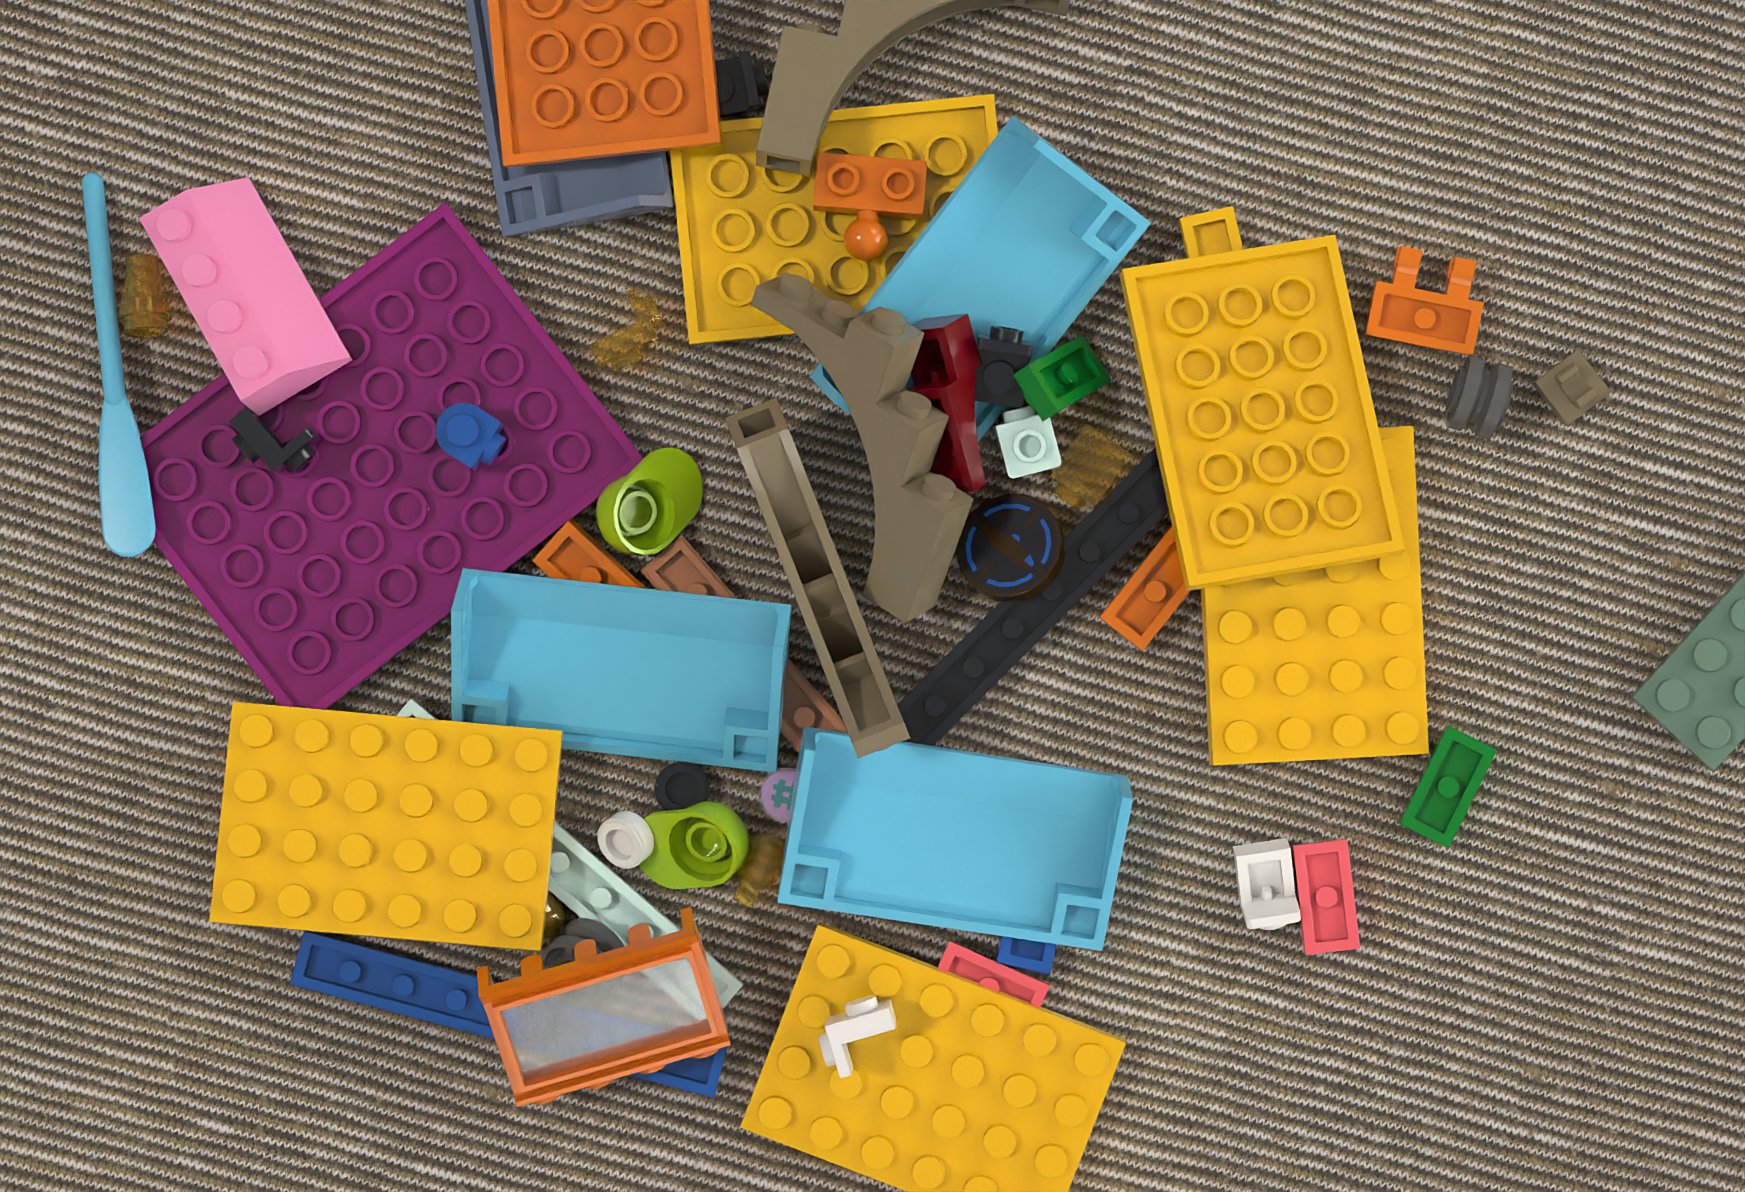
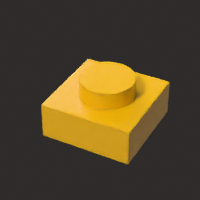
(1210, 233)

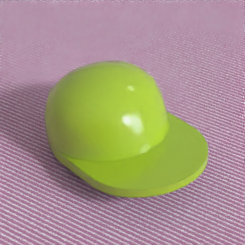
(651, 503)
(696, 846)

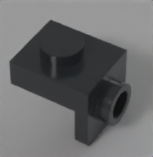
(259, 442)

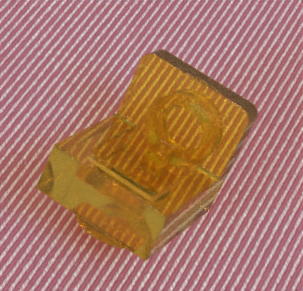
(625, 345)
(1088, 468)

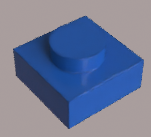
(1026, 955)

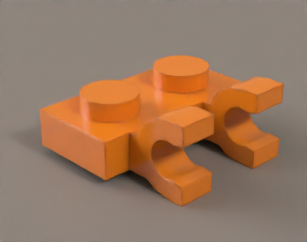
(1423, 316)

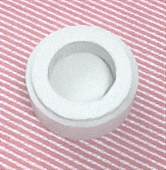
(625, 839)

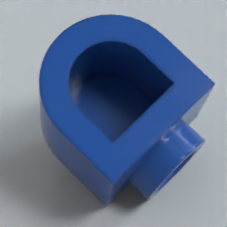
(469, 434)

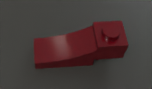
(946, 376)

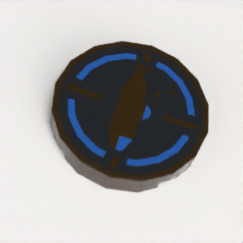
(1011, 548)

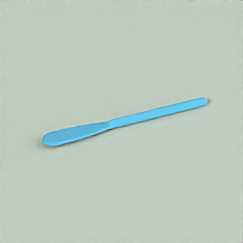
(123, 471)

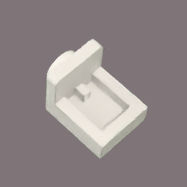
(1266, 884)
(861, 1020)

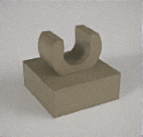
(1571, 387)

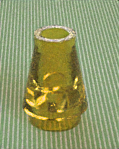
(144, 302)

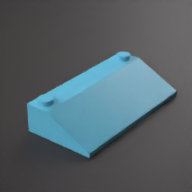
(1012, 248)
(622, 667)
(955, 840)

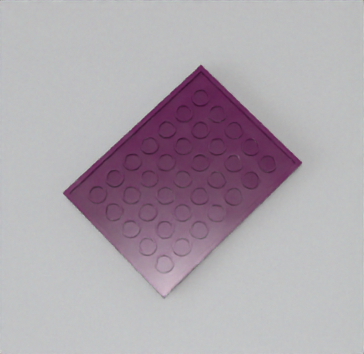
(368, 541)

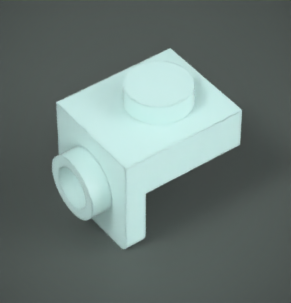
(1027, 442)

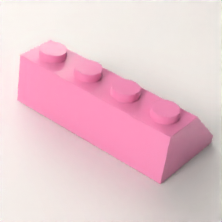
(245, 291)

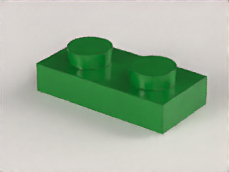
(1061, 378)
(1447, 786)

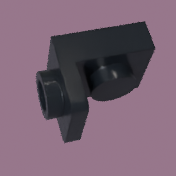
(740, 85)
(1001, 357)

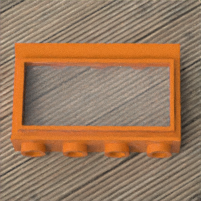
(605, 1013)

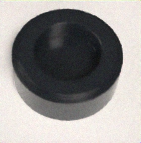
(681, 786)

